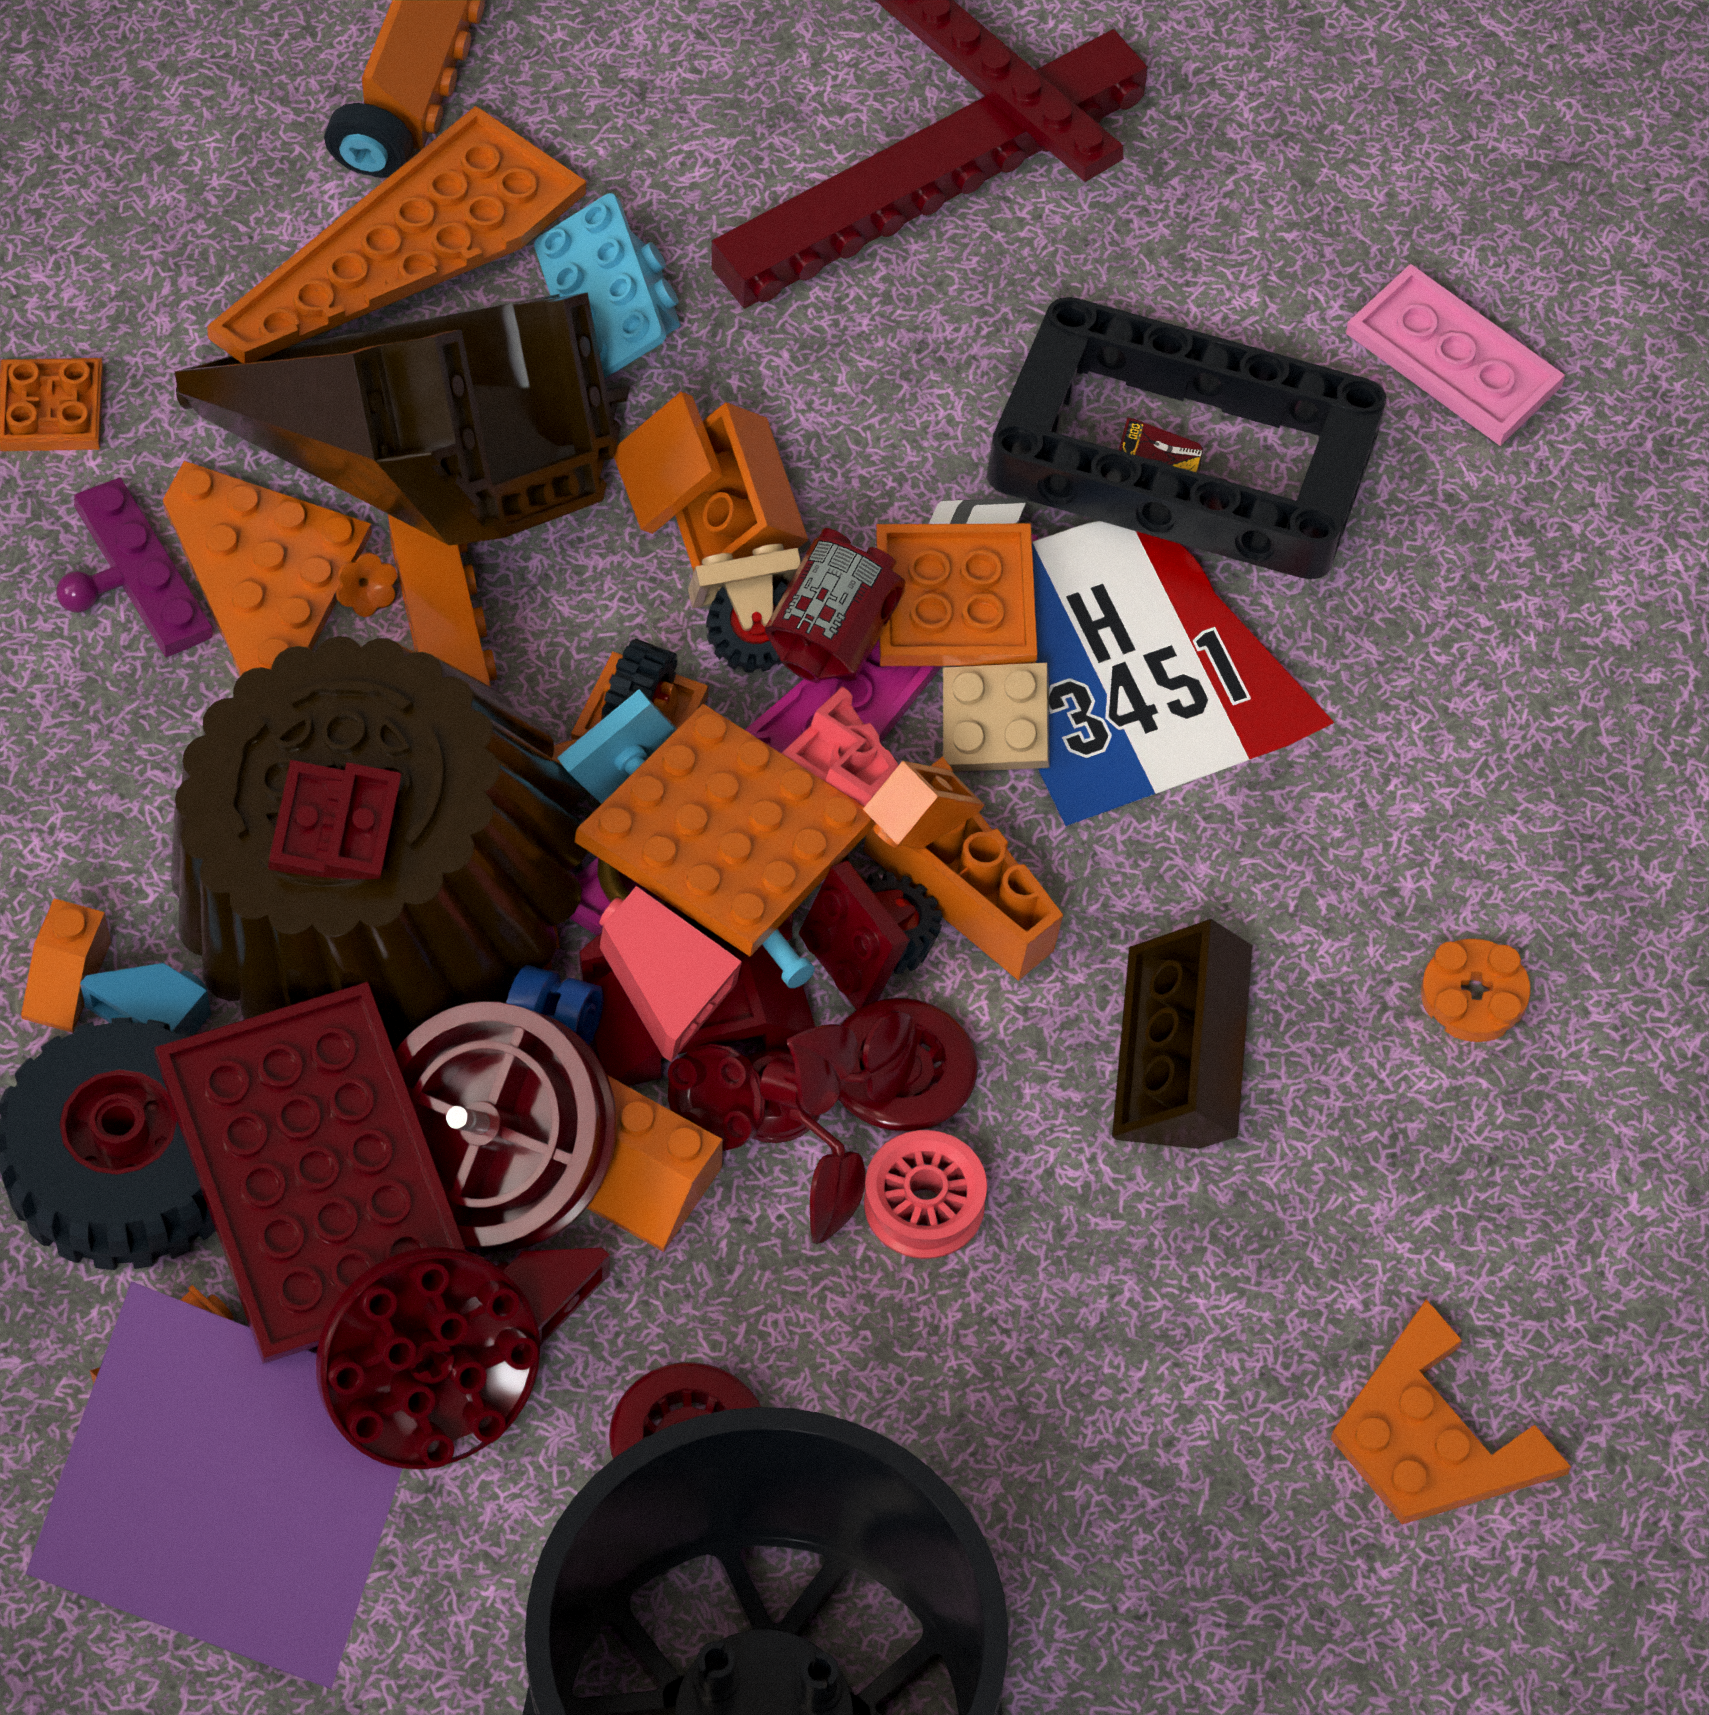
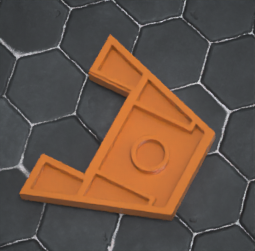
(1417, 1446)

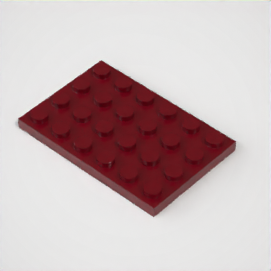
(305, 1157)

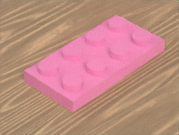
(1455, 354)

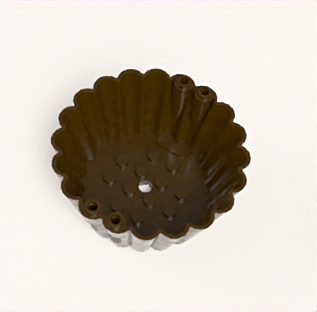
(469, 857)

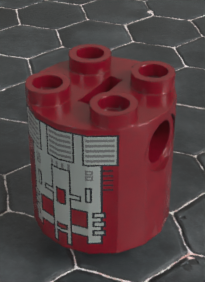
(834, 609)

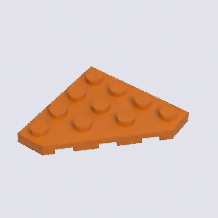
(261, 560)

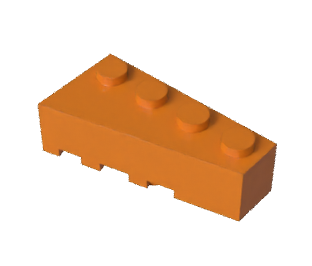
(979, 890)

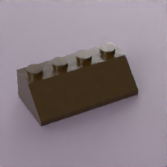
(1183, 1038)

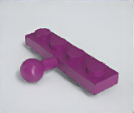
(138, 566)

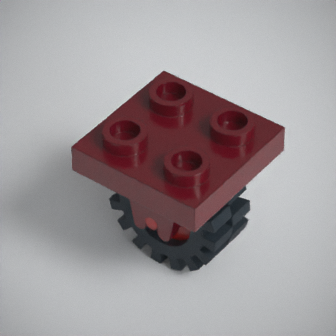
(869, 930)

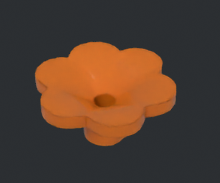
(373, 589)

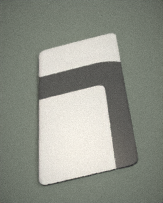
(979, 511)

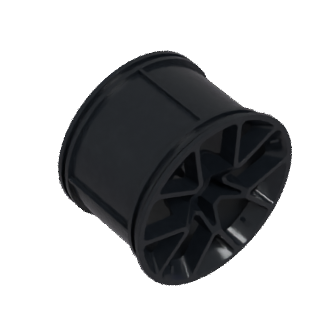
(765, 1483)

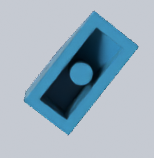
(147, 994)

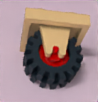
(742, 602)

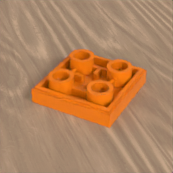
(50, 404)
(667, 462)

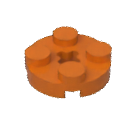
(1482, 961)

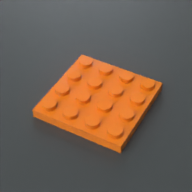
(725, 829)

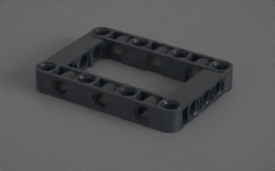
(1169, 501)

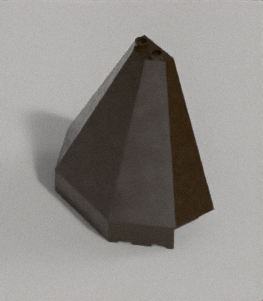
(437, 420)

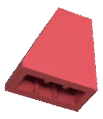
(665, 968)

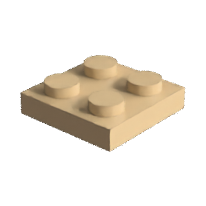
(996, 717)

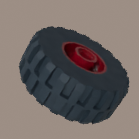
(99, 1150)

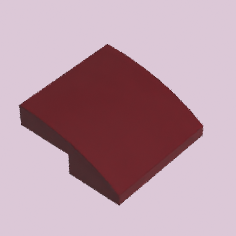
(334, 821)

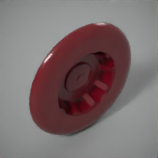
(920, 1101)
(672, 1385)

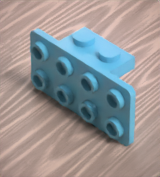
(622, 277)

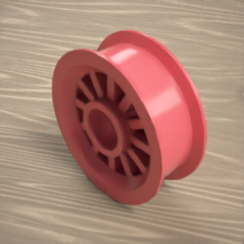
(958, 1202)

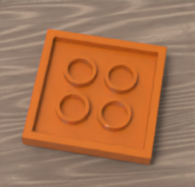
(963, 595)

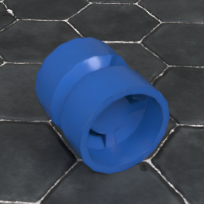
(571, 1002)

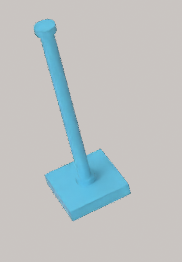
(614, 751)

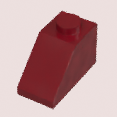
(557, 1282)

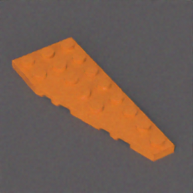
(436, 217)

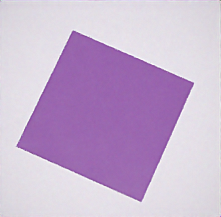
(216, 1493)

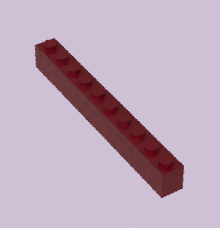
(912, 177)

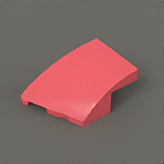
(843, 750)

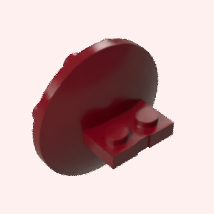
(427, 1356)

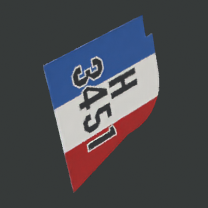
(1149, 672)

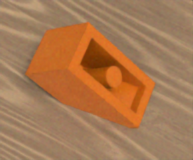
(920, 805)
(65, 951)

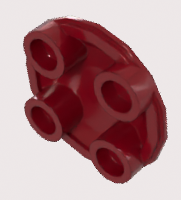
(718, 1093)

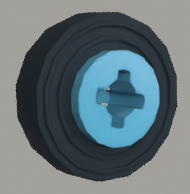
(368, 139)

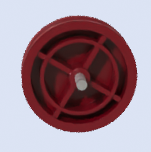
(510, 1119)

